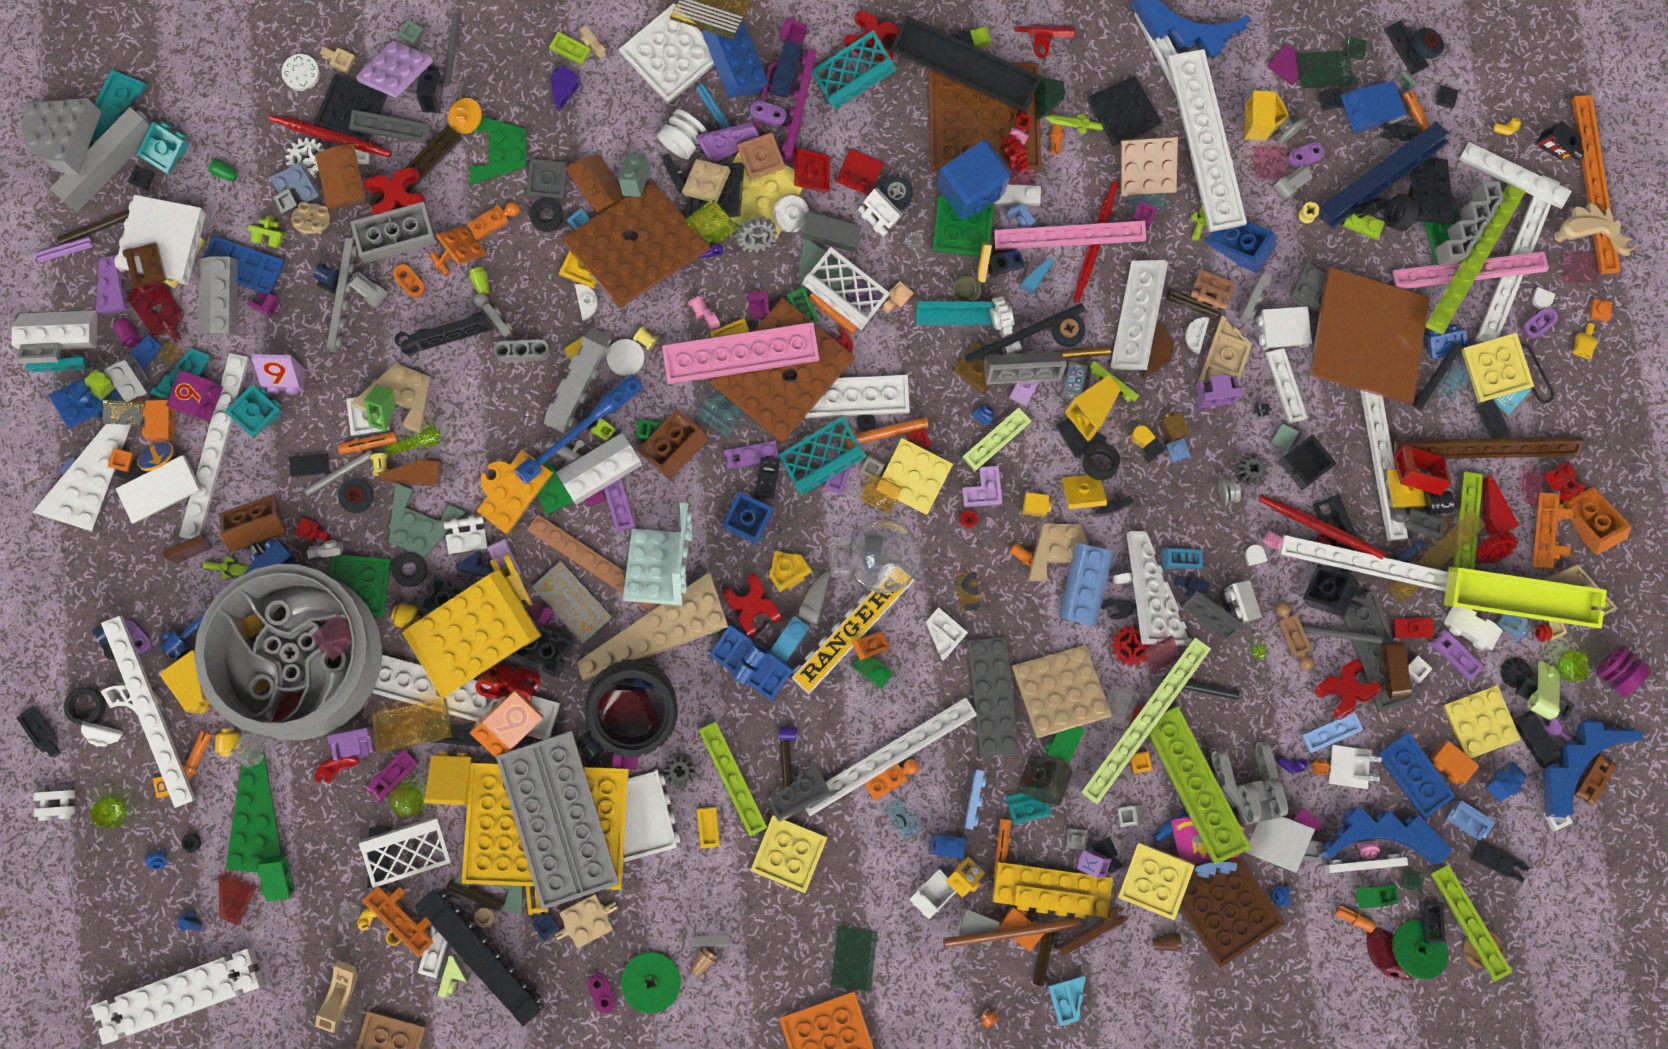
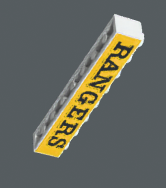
(835, 647)

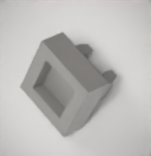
(1076, 839)

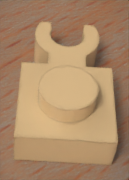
(588, 39)

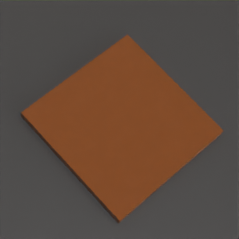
(965, 118)
(1369, 336)

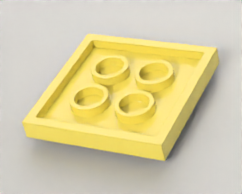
(1497, 367)
(918, 474)
(1481, 722)
(788, 854)
(1156, 880)

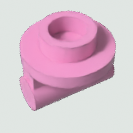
(1019, 135)
(1368, 849)

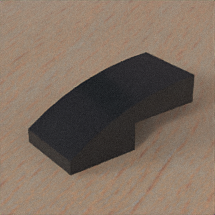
(767, 478)
(1110, 509)

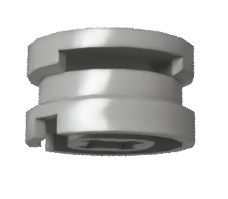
(1229, 490)

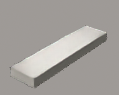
(1286, 386)
(434, 955)

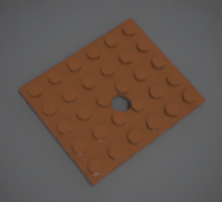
(633, 267)
(771, 400)

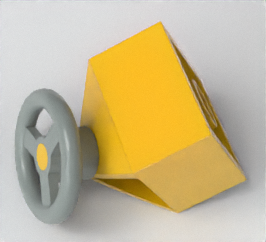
(1266, 114)

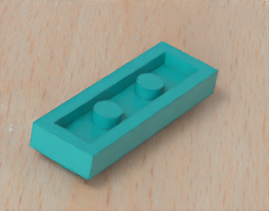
(76, 362)

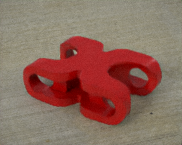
(884, 32)
(394, 190)
(751, 605)
(507, 681)
(1348, 689)

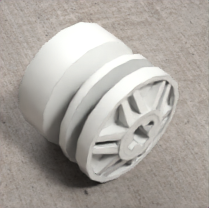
(681, 134)

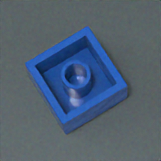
(747, 519)

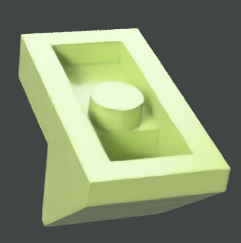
(452, 971)

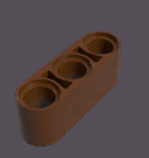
(1396, 670)

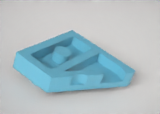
(1067, 999)

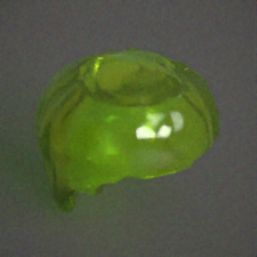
(1573, 666)
(406, 800)
(108, 813)

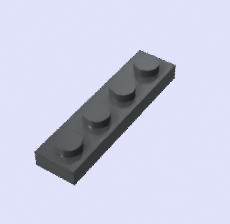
(388, 126)

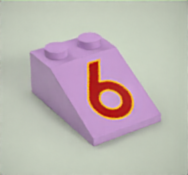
(279, 373)

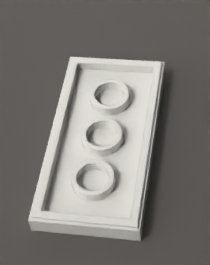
(158, 489)

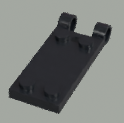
(444, 334)

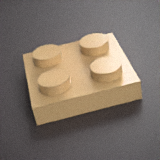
(706, 180)

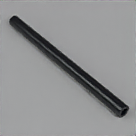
(1024, 333)

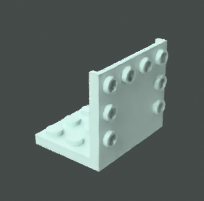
(659, 563)

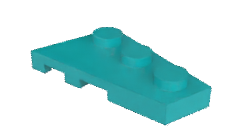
(193, 363)

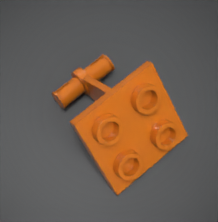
(459, 245)

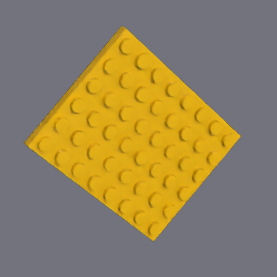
(491, 835)

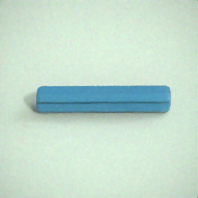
(712, 106)

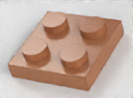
(761, 156)

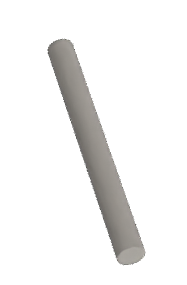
(338, 473)

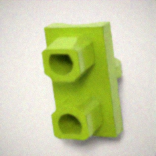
(258, 232)

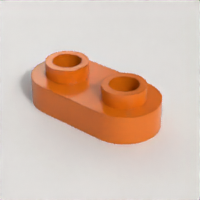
(409, 281)

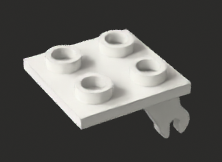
(1351, 767)

